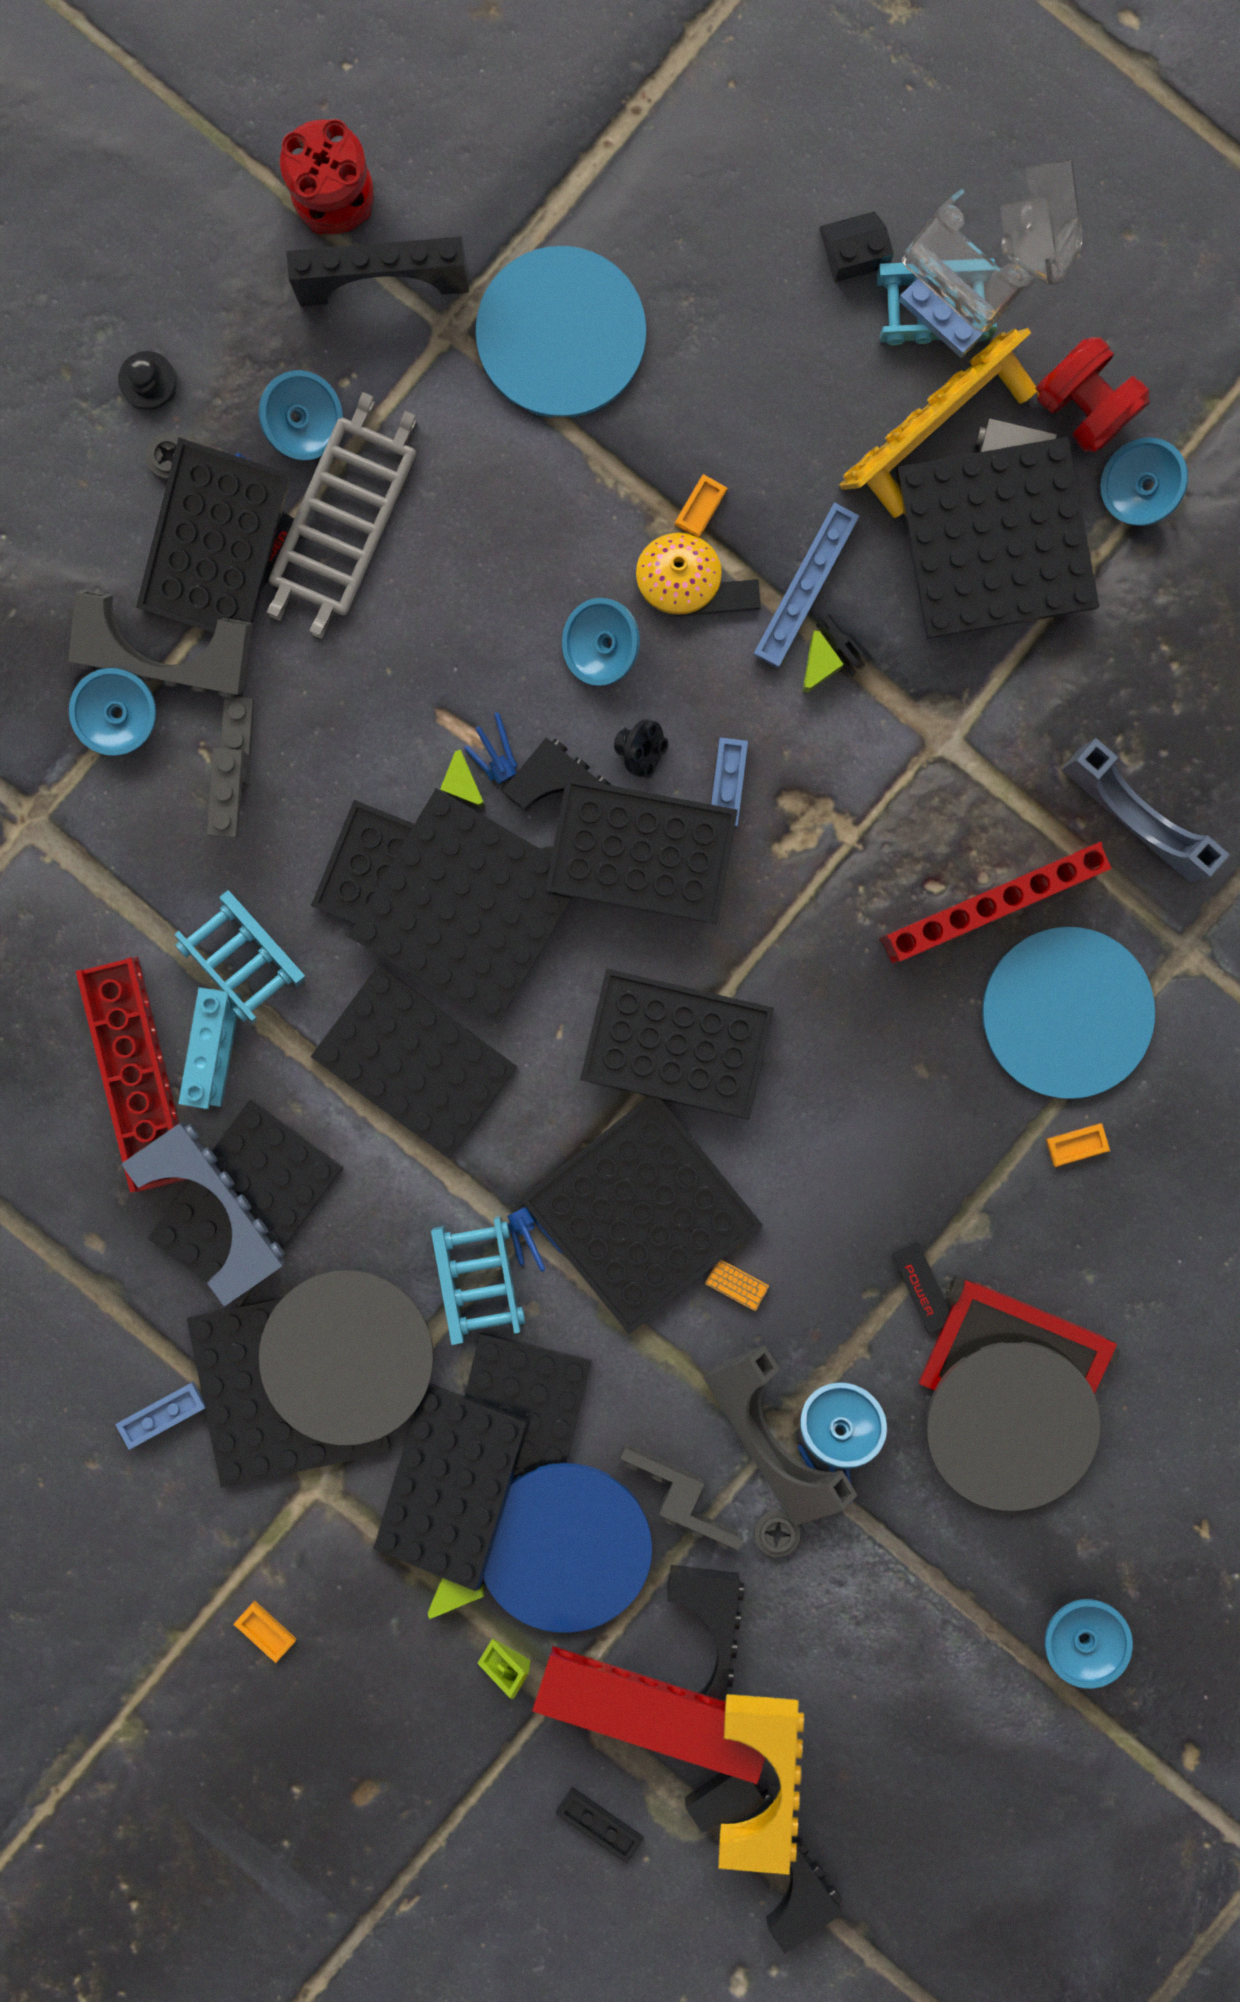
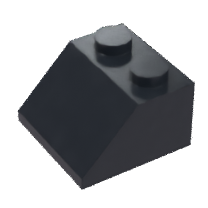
(856, 245)

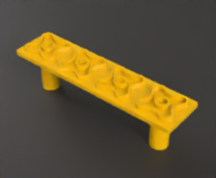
(992, 360)

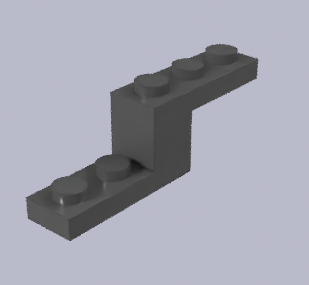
(230, 767)
(681, 1497)

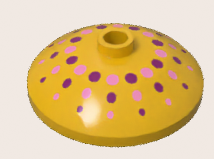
(675, 588)

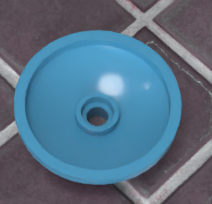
(316, 409)
(1129, 472)
(587, 639)
(94, 707)
(852, 1411)
(1098, 1658)

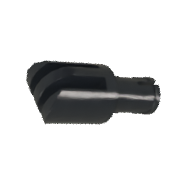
(842, 641)

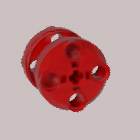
(327, 176)
(1079, 380)

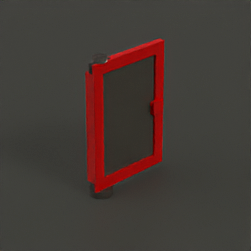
(990, 1317)

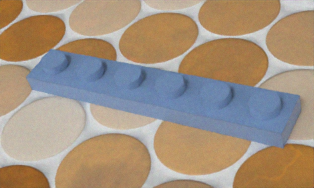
(806, 585)

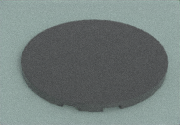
(346, 1357)
(1013, 1426)

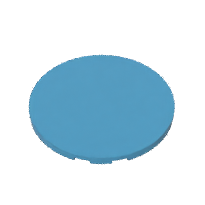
(561, 331)
(1068, 1012)

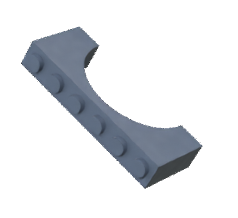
(1096, 773)
(251, 1251)

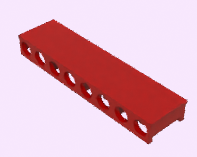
(995, 903)
(129, 1058)
(645, 1715)

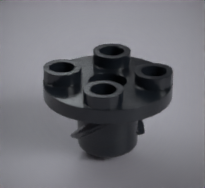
(147, 380)
(641, 747)

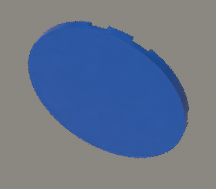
(568, 1549)

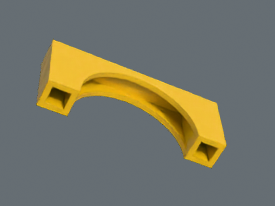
(772, 1729)

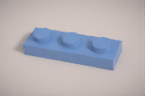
(939, 318)
(729, 774)
(161, 1415)

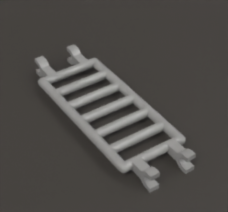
(309, 502)

